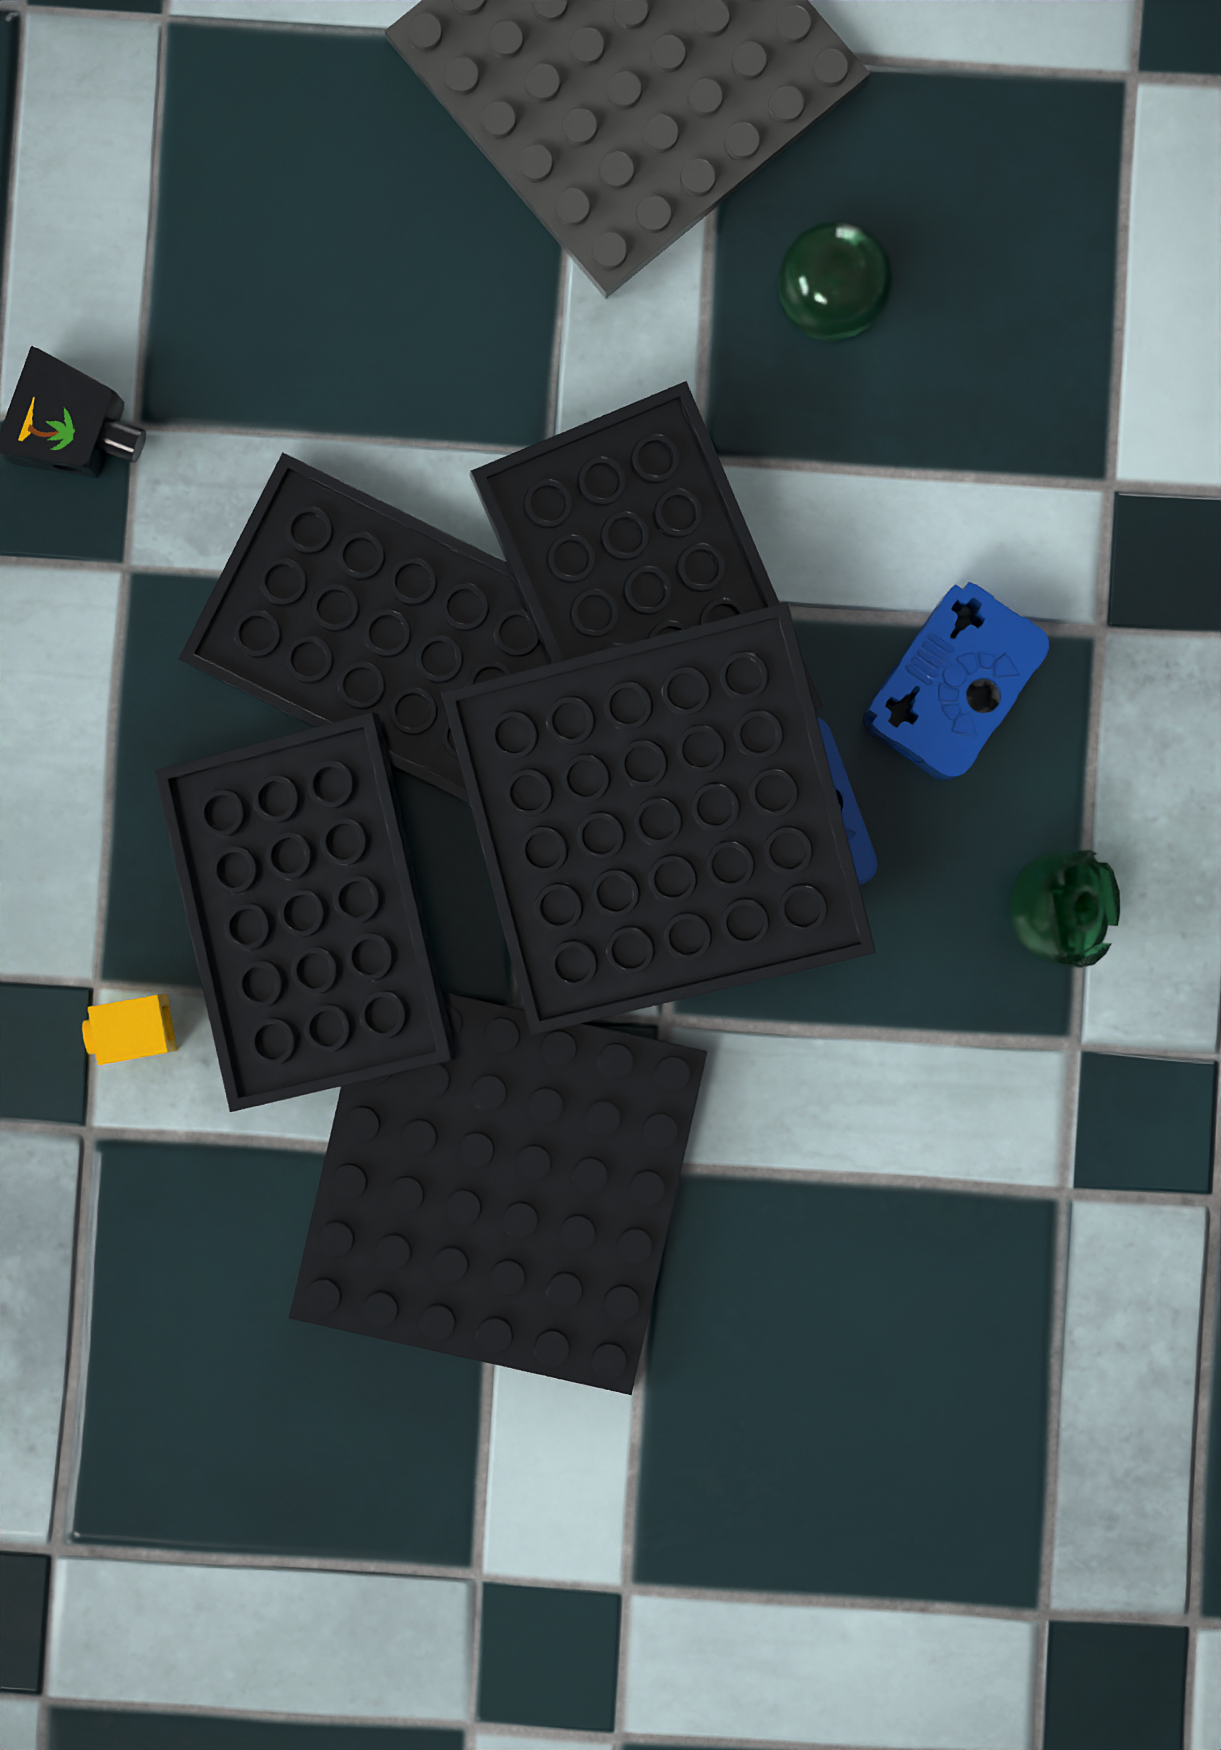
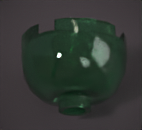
(835, 280)
(1065, 907)

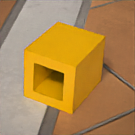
(130, 1029)

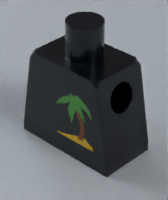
(65, 420)

